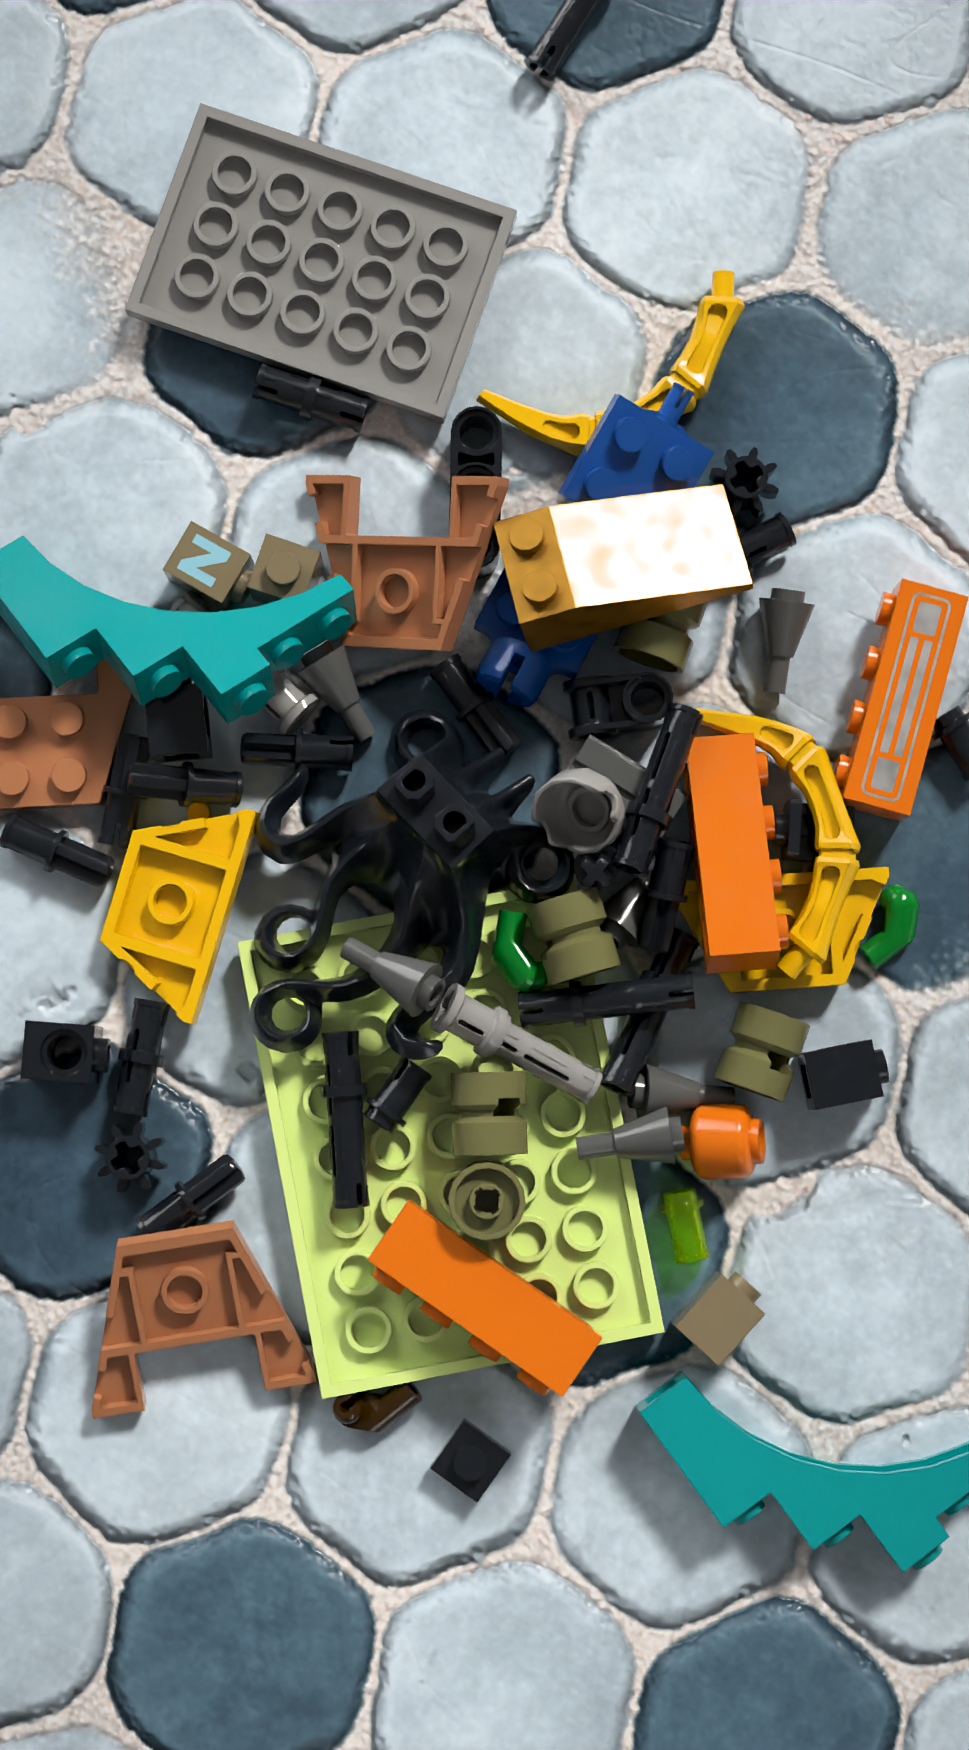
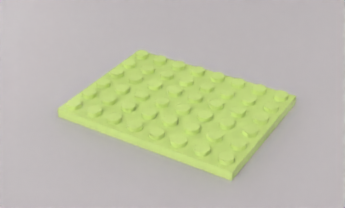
(580, 1219)

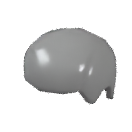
(579, 810)

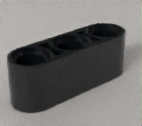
(478, 462)

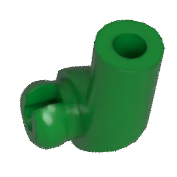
(899, 928)
(512, 958)

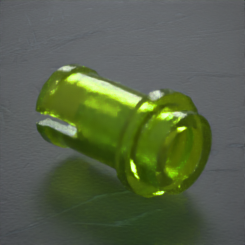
(685, 1224)

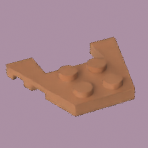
(407, 587)
(61, 746)
(190, 1291)

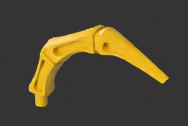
(692, 369)
(834, 833)

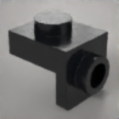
(797, 831)

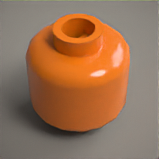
(724, 1141)

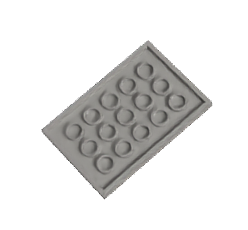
(321, 263)

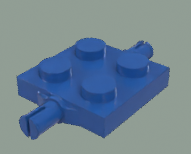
(637, 452)

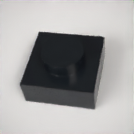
(470, 1460)

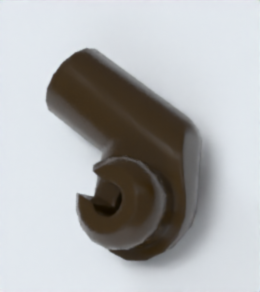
(376, 1411)

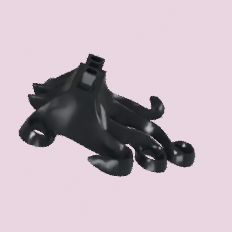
(428, 842)

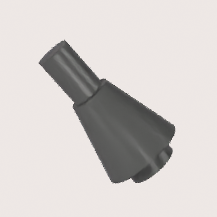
(783, 624)
(332, 679)
(626, 911)
(409, 981)
(679, 1094)
(645, 1138)

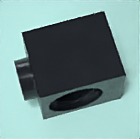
(179, 725)
(40, 1046)
(842, 1074)

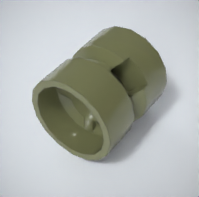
(661, 640)
(573, 936)
(761, 1051)
(489, 1113)
(486, 1200)

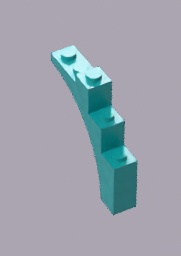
(156, 649)
(820, 1497)

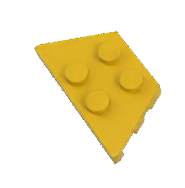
(177, 904)
(846, 938)

